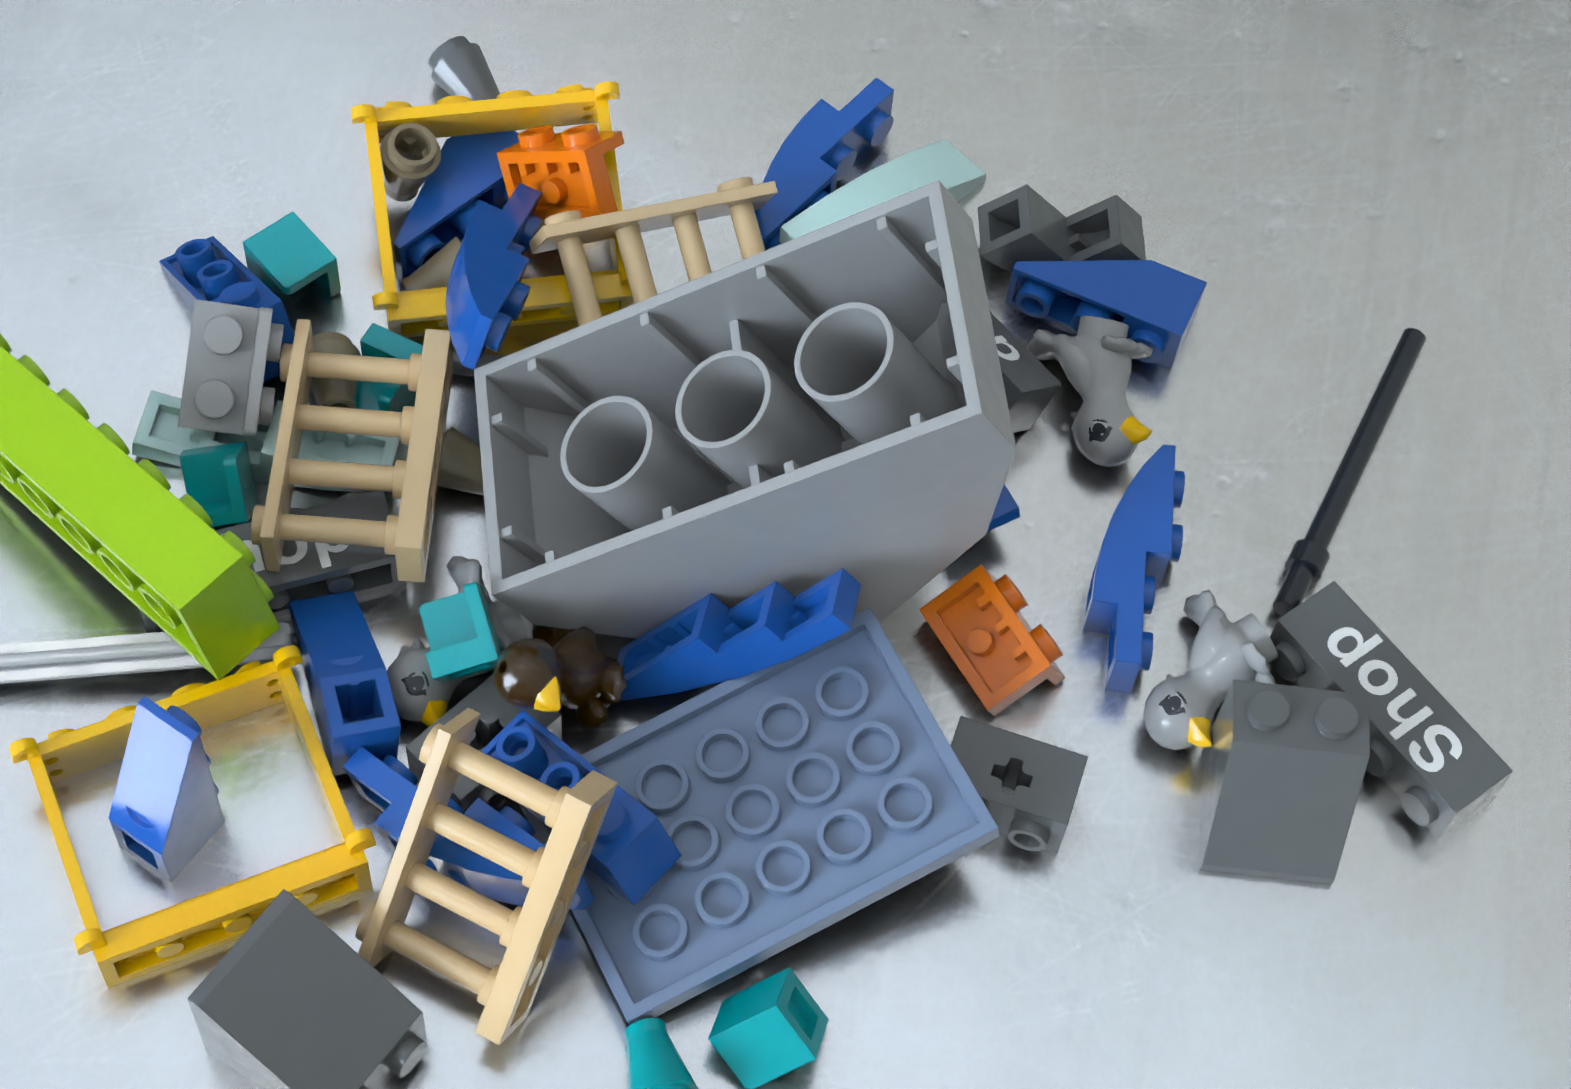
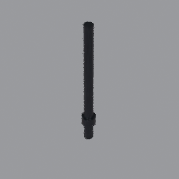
(1310, 554)

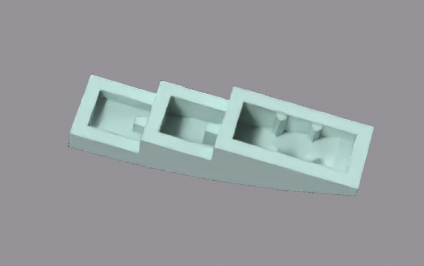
(899, 176)
(163, 441)

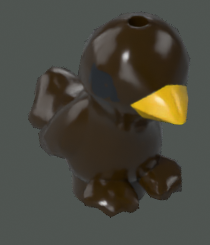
(560, 671)

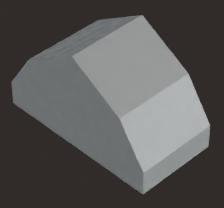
(754, 430)

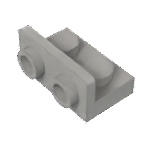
(227, 368)

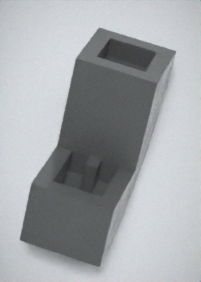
(1031, 229)

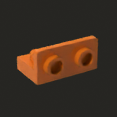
(563, 167)
(991, 639)

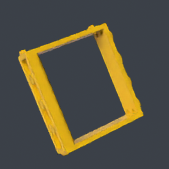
(512, 110)
(227, 911)

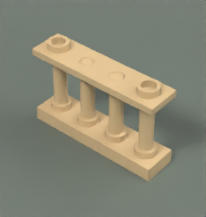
(570, 231)
(408, 480)
(548, 873)

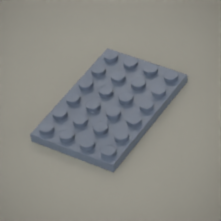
(789, 813)

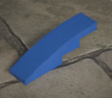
(722, 644)

